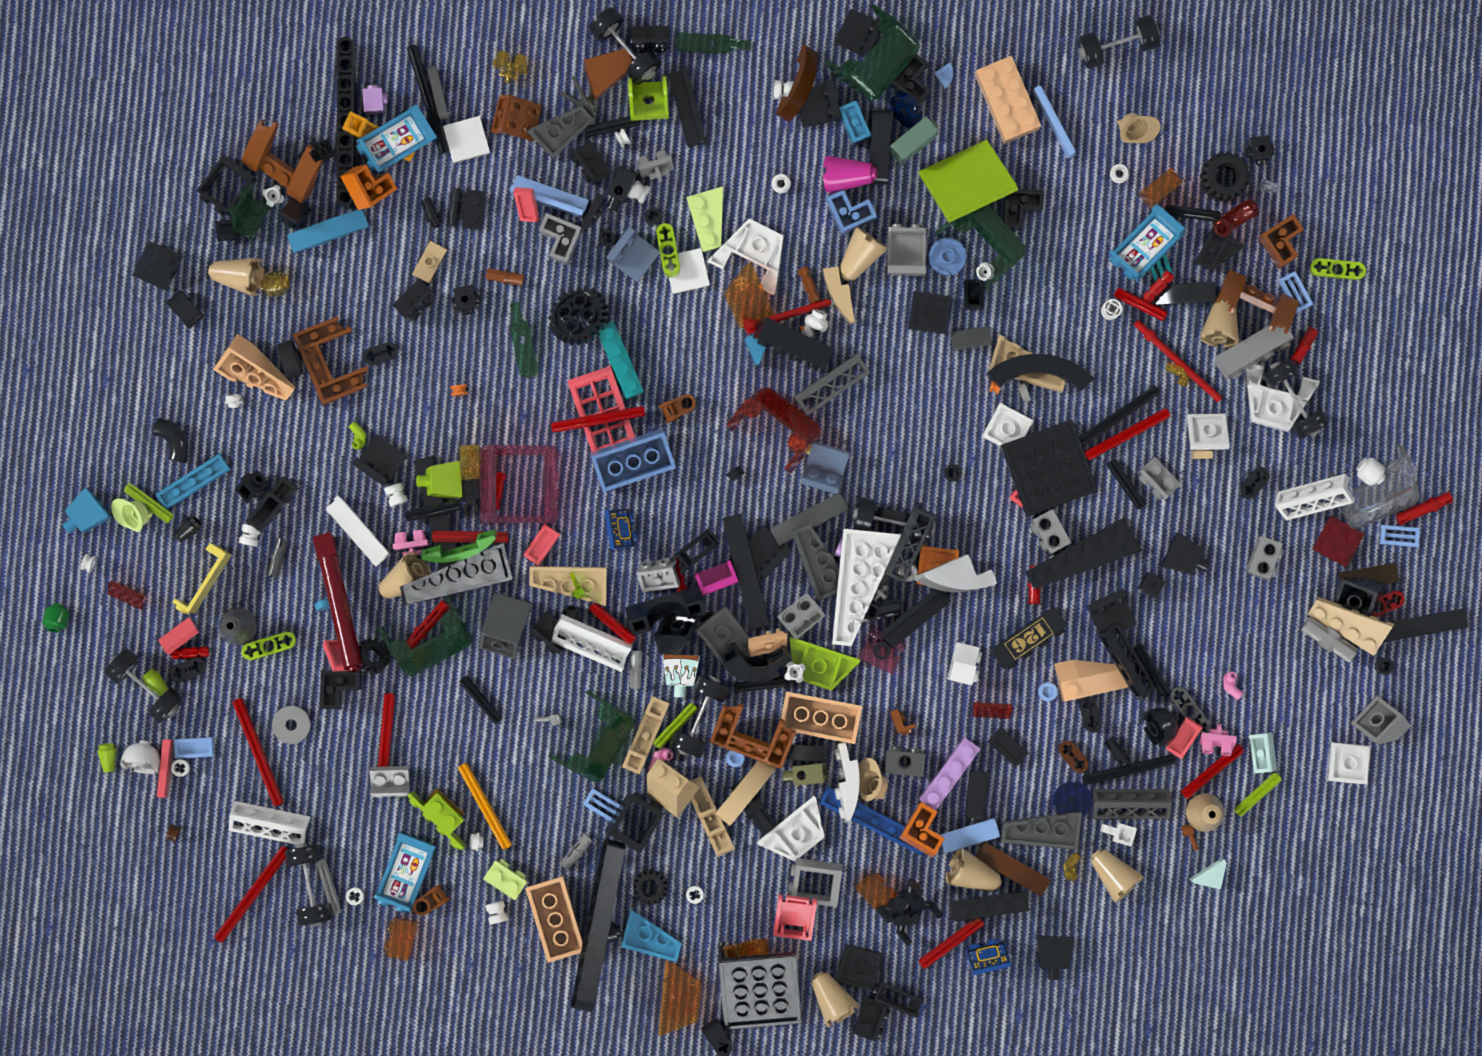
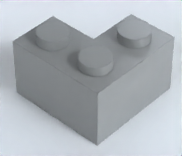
(565, 236)

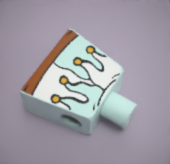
(680, 672)

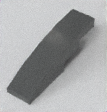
(814, 516)

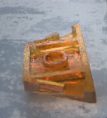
(748, 296)
(679, 999)

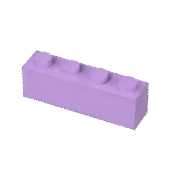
(949, 773)

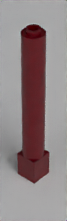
(338, 602)

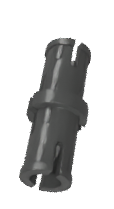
(277, 557)

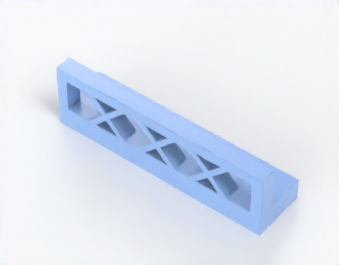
(553, 197)

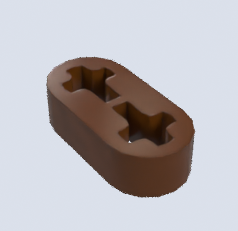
(1069, 759)

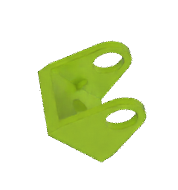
(654, 90)

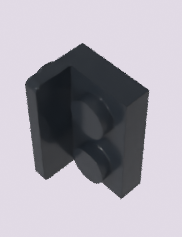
(871, 1019)

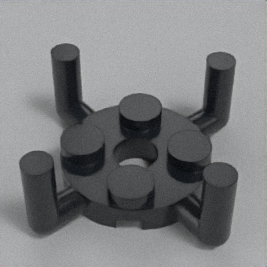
(901, 918)

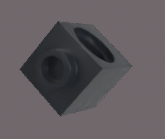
(1151, 585)

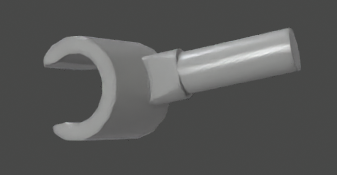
(555, 719)

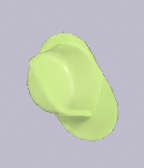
(130, 514)

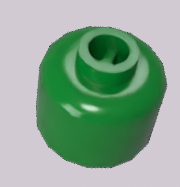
(55, 618)

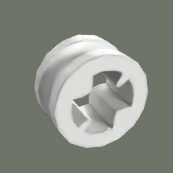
(622, 138)
(88, 563)
(180, 761)
(355, 890)
(697, 900)

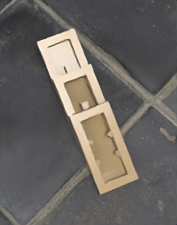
(711, 822)

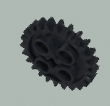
(593, 305)

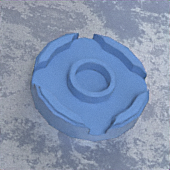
(947, 256)

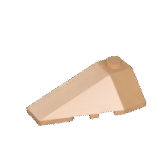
(249, 365)
(1087, 678)

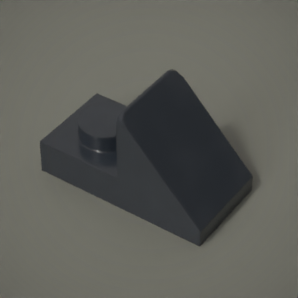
(973, 295)

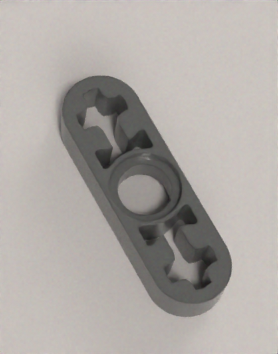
(438, 92)
(1185, 696)

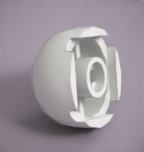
(141, 757)

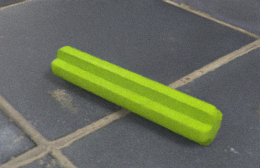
(150, 503)
(679, 721)
(1257, 794)

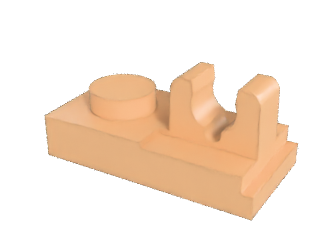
(766, 643)

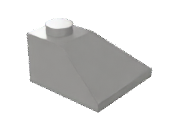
(1381, 722)

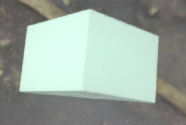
(1212, 875)

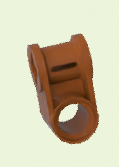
(676, 408)
(432, 900)

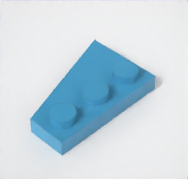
(649, 939)

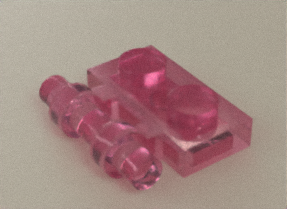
(888, 664)

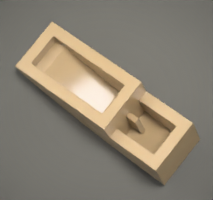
(839, 293)

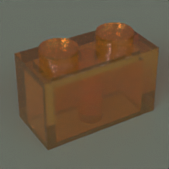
(1160, 188)
(401, 938)

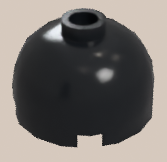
(1161, 726)

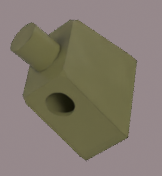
(814, 772)

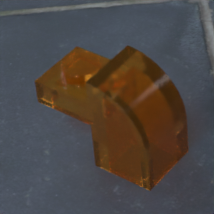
(747, 948)

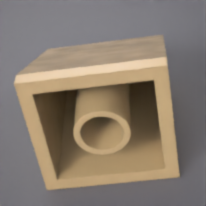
(670, 787)

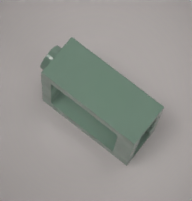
(914, 140)

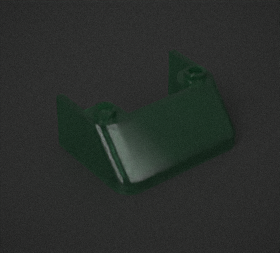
(882, 62)
(996, 233)
(434, 650)
(608, 745)

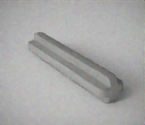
(328, 886)

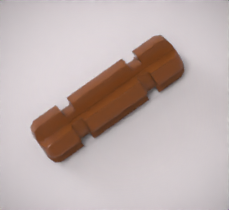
(808, 285)

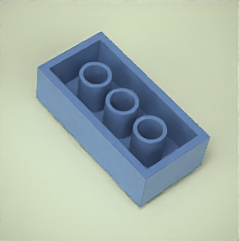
(632, 460)

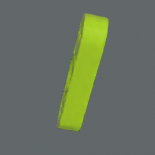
(671, 242)
(1323, 262)
(256, 655)

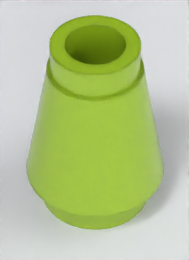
(155, 682)
(107, 756)

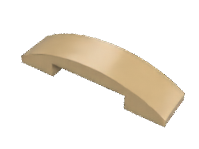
(645, 735)
(745, 792)

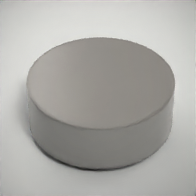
(1024, 392)

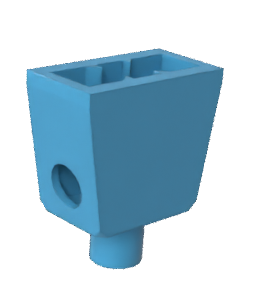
(85, 512)

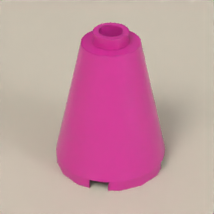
(846, 174)

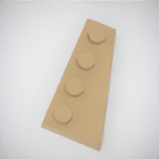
(1005, 350)
(558, 580)
(1356, 627)

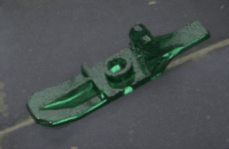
(700, 43)
(524, 352)

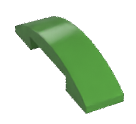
(437, 555)

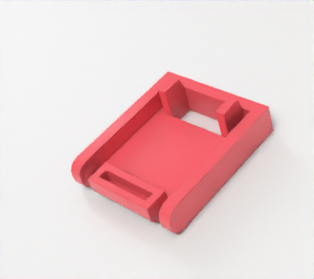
(795, 912)

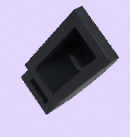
(1187, 294)
(272, 504)

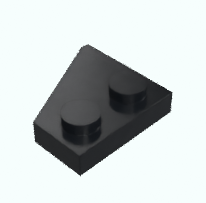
(1217, 251)

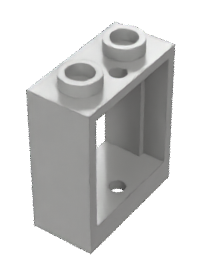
(819, 867)

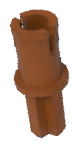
(504, 276)

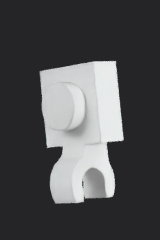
(1121, 834)

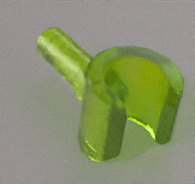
(579, 592)

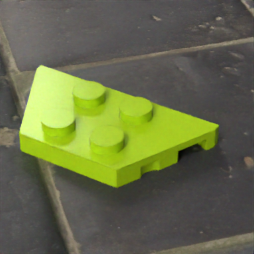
(822, 666)

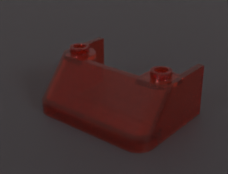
(804, 428)

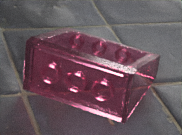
(488, 484)

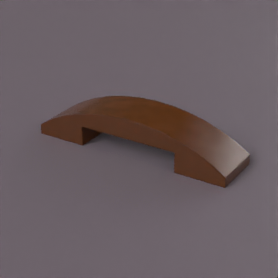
(801, 86)
(1012, 869)

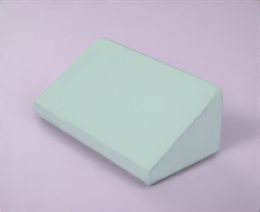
(1263, 752)

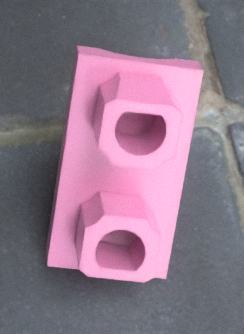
(419, 541)
(1218, 738)

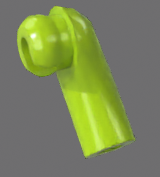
(360, 436)

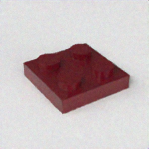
(1338, 541)

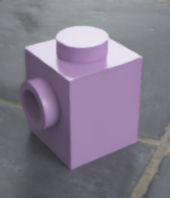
(374, 100)

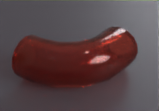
(1236, 217)

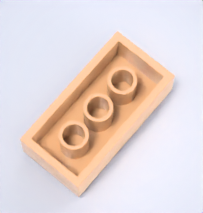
(1007, 99)
(821, 717)
(555, 918)

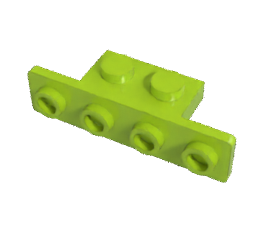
(442, 815)

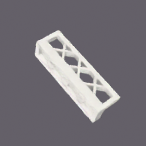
(1311, 493)
(358, 531)
(592, 640)
(268, 820)

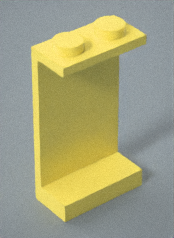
(223, 558)

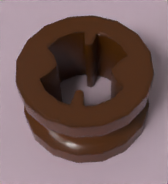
(173, 833)

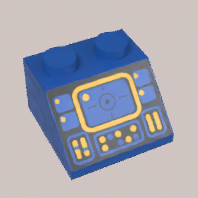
(620, 529)
(987, 956)

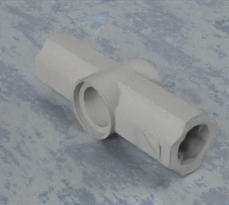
(1329, 639)

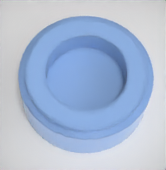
(1047, 691)
(734, 759)

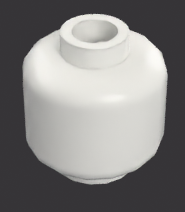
(1370, 471)

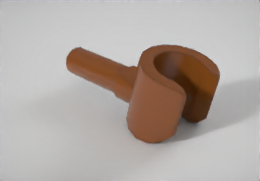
(1187, 830)

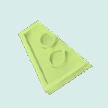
(707, 217)

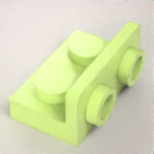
(506, 879)

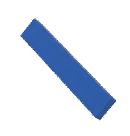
(870, 819)

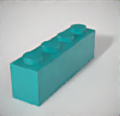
(620, 361)

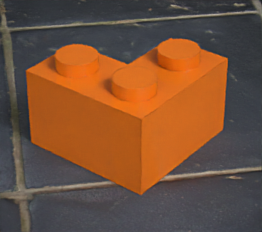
(365, 188)
(917, 832)

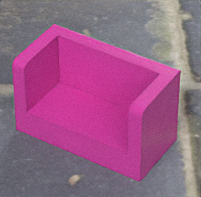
(716, 578)

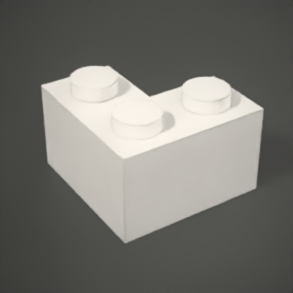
(963, 664)

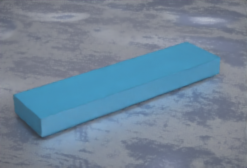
(193, 481)

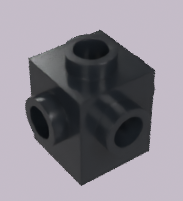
(1259, 143)
(463, 293)
(252, 486)

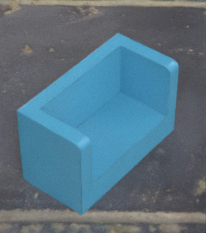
(854, 123)

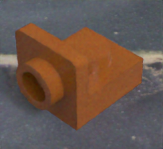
(898, 720)

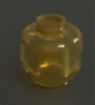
(275, 283)

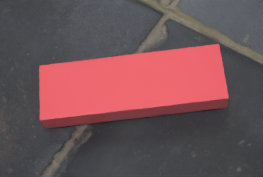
(165, 767)

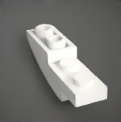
(848, 790)

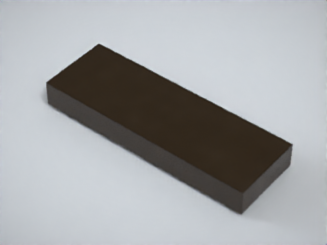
(1382, 573)

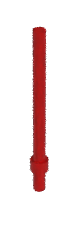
(1151, 336)

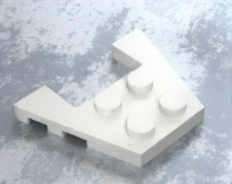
(757, 245)
(1272, 406)

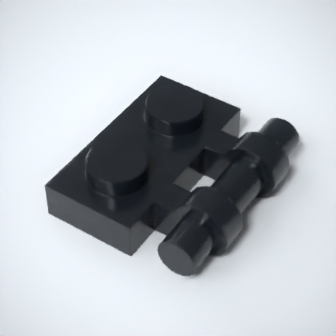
(473, 209)

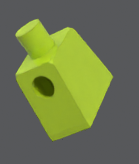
(442, 480)

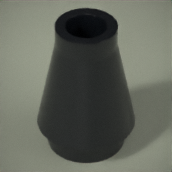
(188, 528)

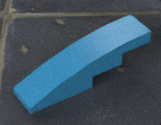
(327, 231)

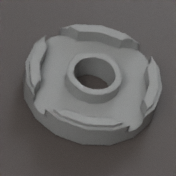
(283, 733)

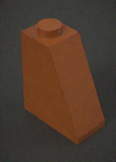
(606, 71)

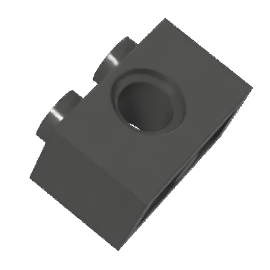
(916, 765)

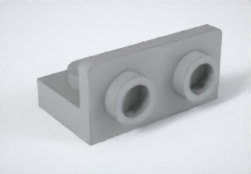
(1158, 479)
(657, 575)
(389, 781)

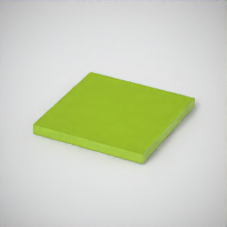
(968, 181)

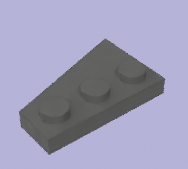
(561, 130)

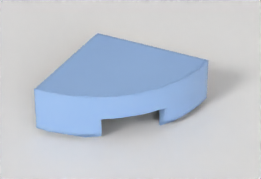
(945, 75)

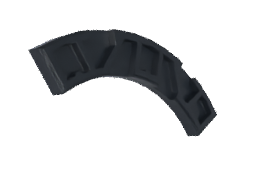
(1040, 364)

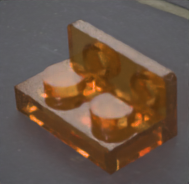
(874, 891)

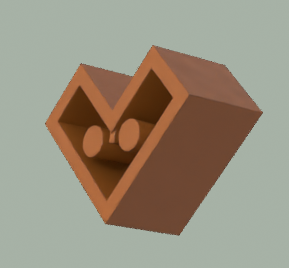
(1277, 241)

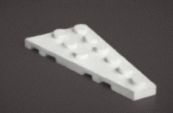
(860, 572)

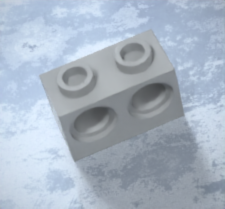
(1054, 529)
(1259, 555)
(801, 616)

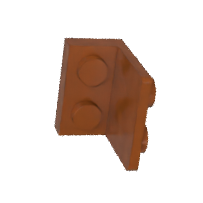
(515, 116)

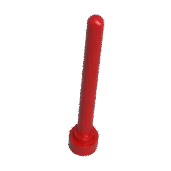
(751, 325)

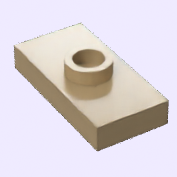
(429, 262)

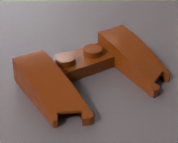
(258, 157)
(1282, 308)
(308, 345)
(726, 737)

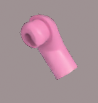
(1229, 685)
(663, 754)

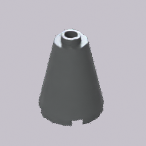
(244, 626)

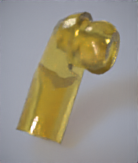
(1069, 867)

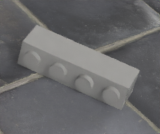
(1251, 351)

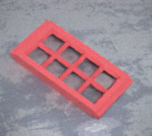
(592, 378)

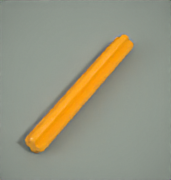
(485, 806)

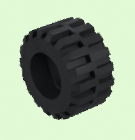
(1237, 166)

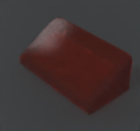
(126, 595)
(991, 710)

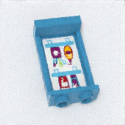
(395, 140)
(1147, 244)
(405, 872)

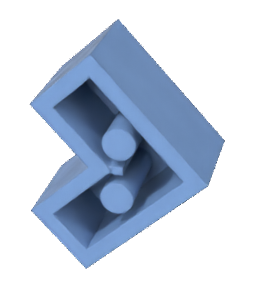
(849, 217)

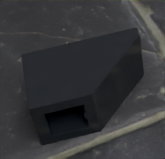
(294, 214)

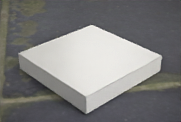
(466, 139)
(692, 272)
(1006, 425)
(1208, 431)
(1349, 763)

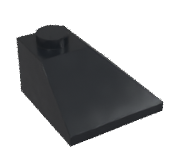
(157, 265)
(1359, 594)
(675, 633)

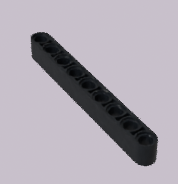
(342, 113)
(598, 925)

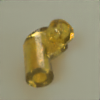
(1180, 372)

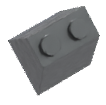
(505, 625)

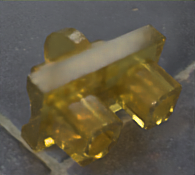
(501, 62)
(470, 462)

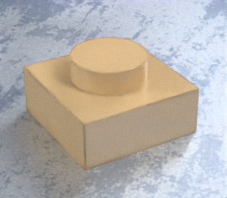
(1201, 454)

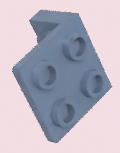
(632, 255)
(825, 467)

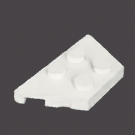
(796, 832)

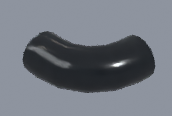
(174, 437)

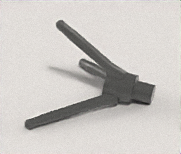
(587, 102)

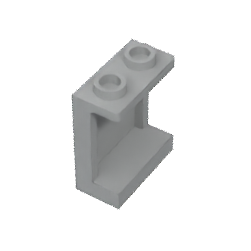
(906, 250)

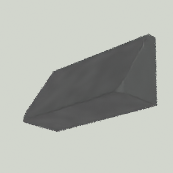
(971, 338)

